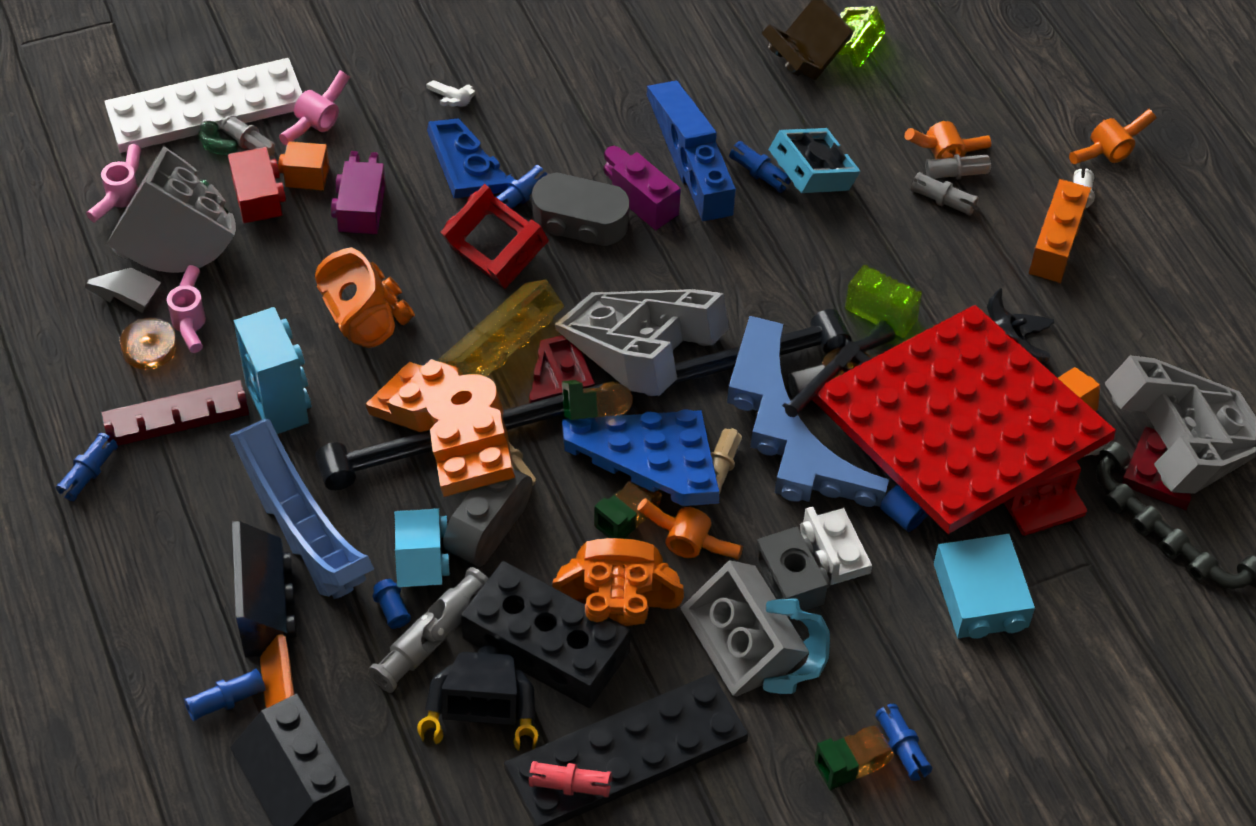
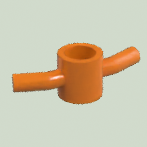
(1113, 139)
(946, 141)
(688, 532)

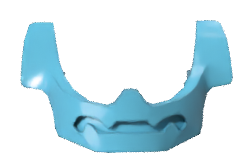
(817, 644)

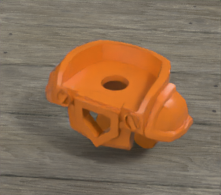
(369, 314)
(620, 579)

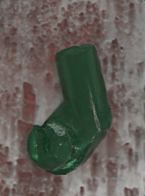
(212, 141)

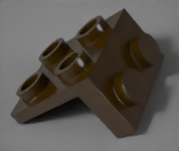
(810, 40)

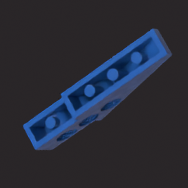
(693, 150)

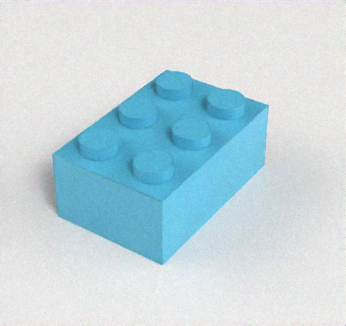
(273, 369)

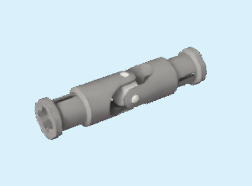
(434, 626)

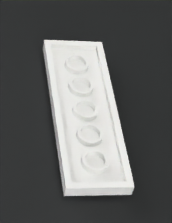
(180, 108)

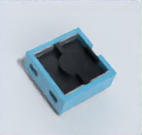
(814, 160)

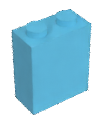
(983, 586)

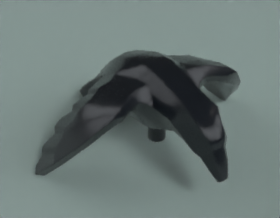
(1019, 325)

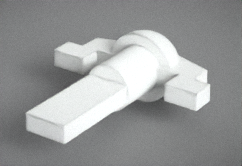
(453, 96)

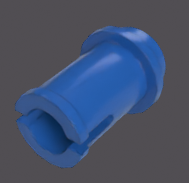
(389, 598)

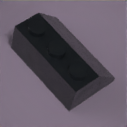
(261, 588)
(291, 766)

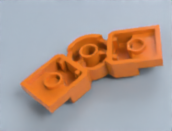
(461, 418)

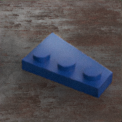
(464, 160)

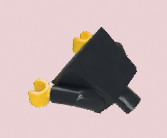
(482, 690)

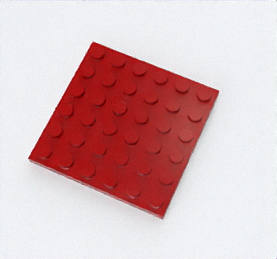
(963, 417)

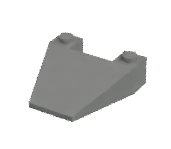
(638, 330)
(1199, 420)

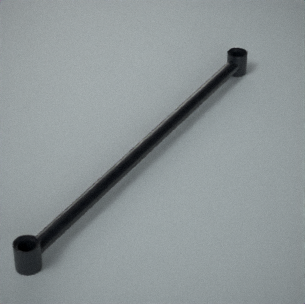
(339, 465)

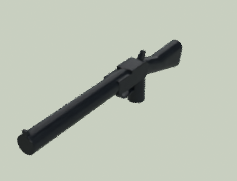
(849, 353)

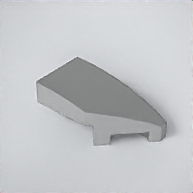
(126, 285)

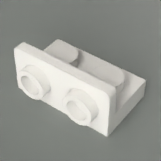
(835, 545)

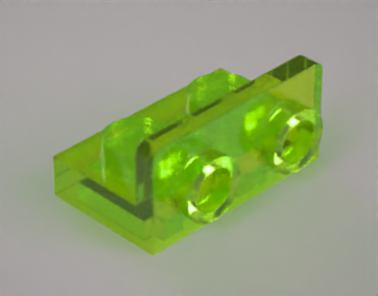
(867, 32)

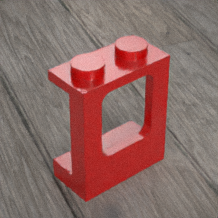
(514, 256)

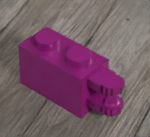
(649, 191)
(359, 195)

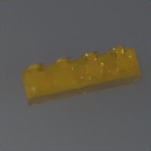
(505, 330)

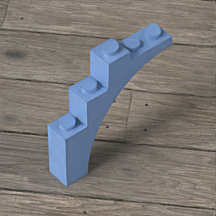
(805, 460)
(328, 556)

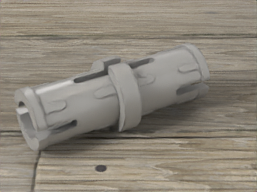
(944, 193)

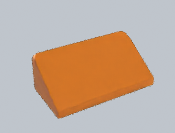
(276, 671)

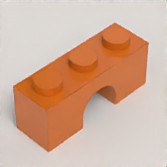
(1059, 230)

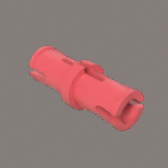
(570, 779)

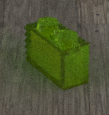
(881, 298)

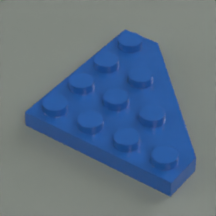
(653, 448)

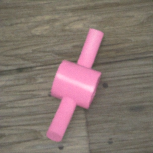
(316, 110)
(118, 183)
(187, 309)

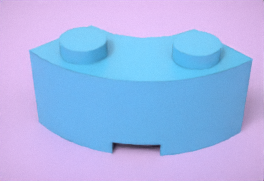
(419, 547)

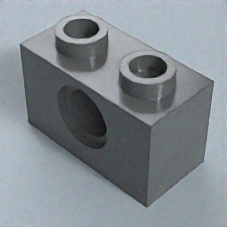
(787, 551)

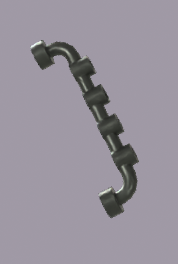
(1148, 519)

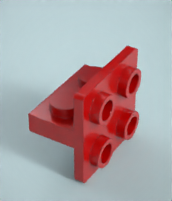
(1048, 502)

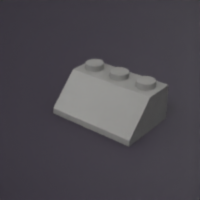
(738, 630)

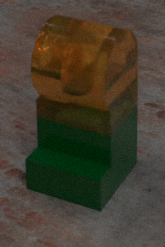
(607, 400)
(622, 510)
(852, 756)

